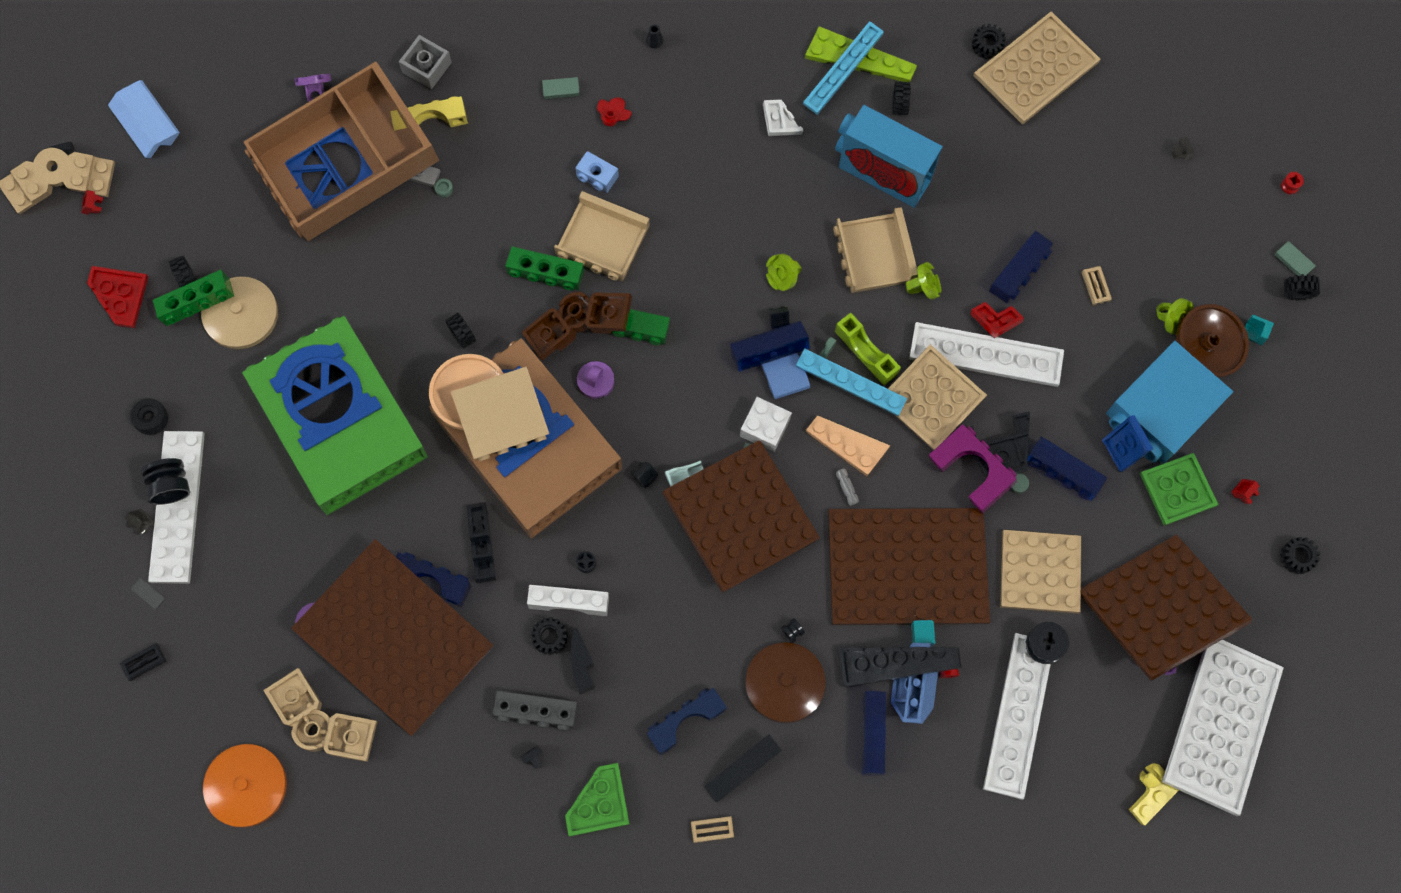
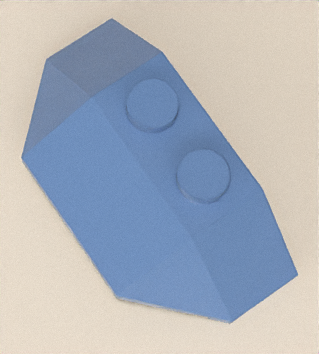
(914, 695)

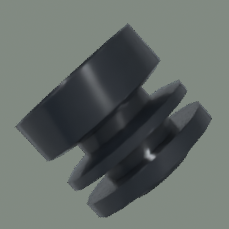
(165, 481)

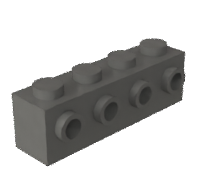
(535, 710)

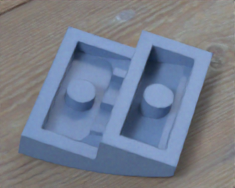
(785, 377)

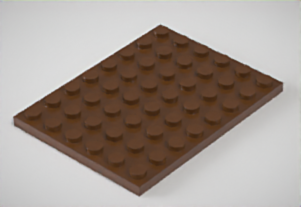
(908, 566)
(392, 637)

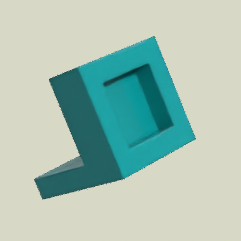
(1258, 329)
(923, 631)

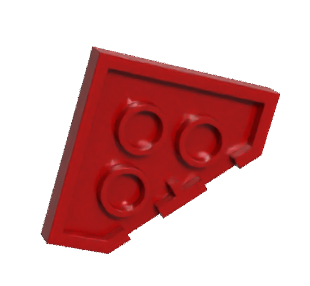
(119, 293)

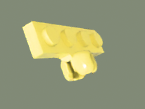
(1155, 796)

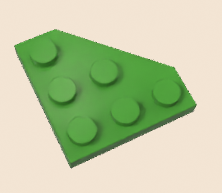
(599, 804)

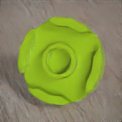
(782, 272)
(925, 282)
(1175, 313)

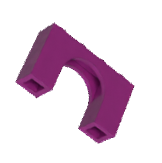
(963, 443)

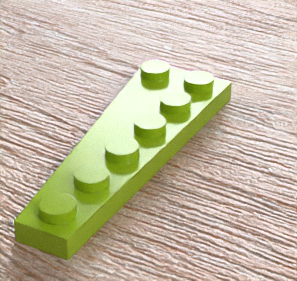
(829, 47)

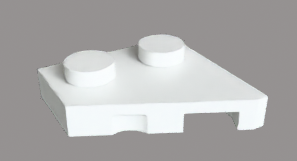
(779, 119)

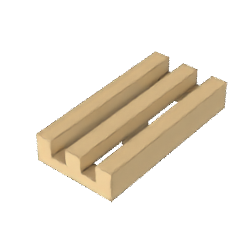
(1094, 300)
(710, 821)

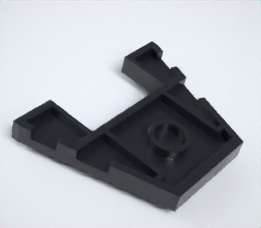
(1011, 449)

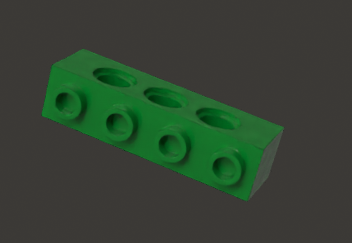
(538, 261)
(193, 298)

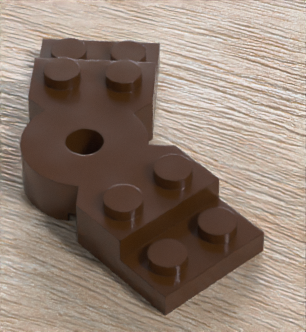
(559, 327)

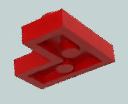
(995, 322)

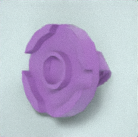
(313, 83)
(595, 380)

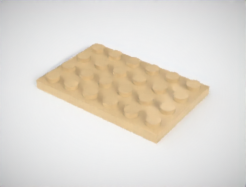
(1036, 67)

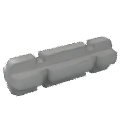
(847, 487)

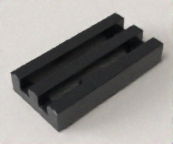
(155, 647)

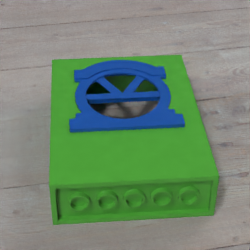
(356, 450)

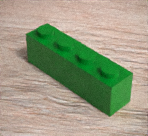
(645, 327)

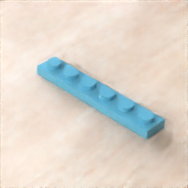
(843, 68)
(851, 382)

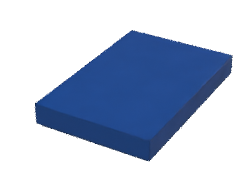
(1127, 443)

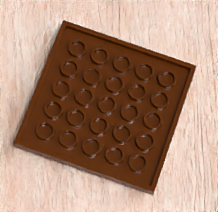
(740, 516)
(1164, 607)

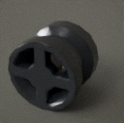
(586, 557)
(792, 630)

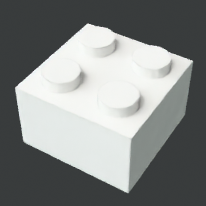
(765, 424)

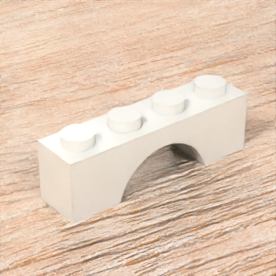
(565, 598)

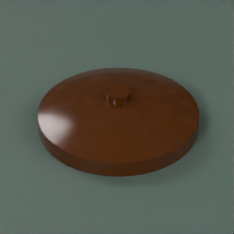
(1214, 338)
(785, 682)

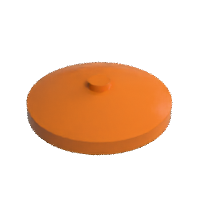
(244, 785)

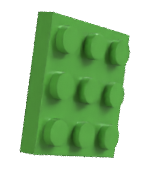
(1178, 489)

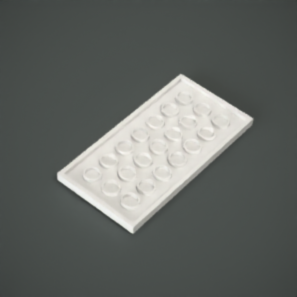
(1223, 726)

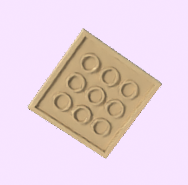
(936, 397)
(1040, 571)

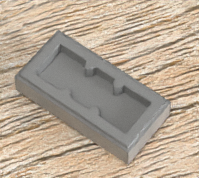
(427, 177)

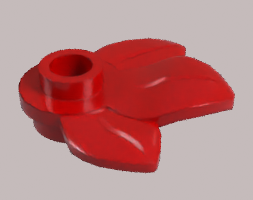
(613, 111)

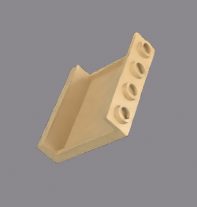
(603, 236)
(876, 251)
(500, 413)

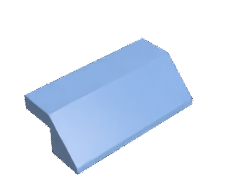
(143, 118)

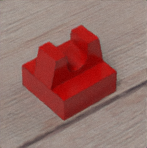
(89, 201)
(1246, 489)

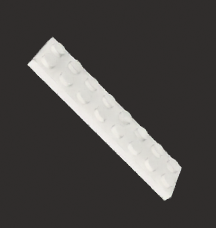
(990, 355)
(177, 521)
(1017, 722)

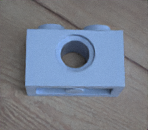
(591, 164)

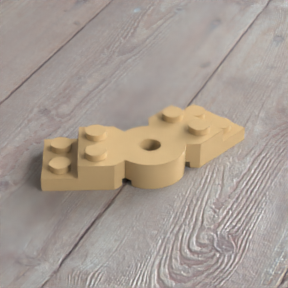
(34, 180)
(300, 708)

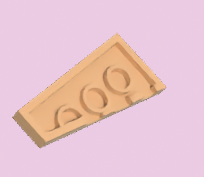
(851, 446)

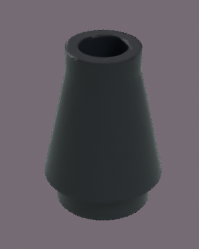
(654, 38)

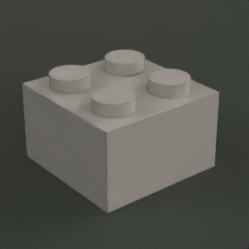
(425, 62)

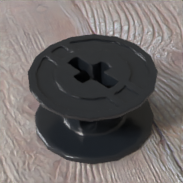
(1037, 648)

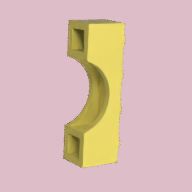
(449, 110)

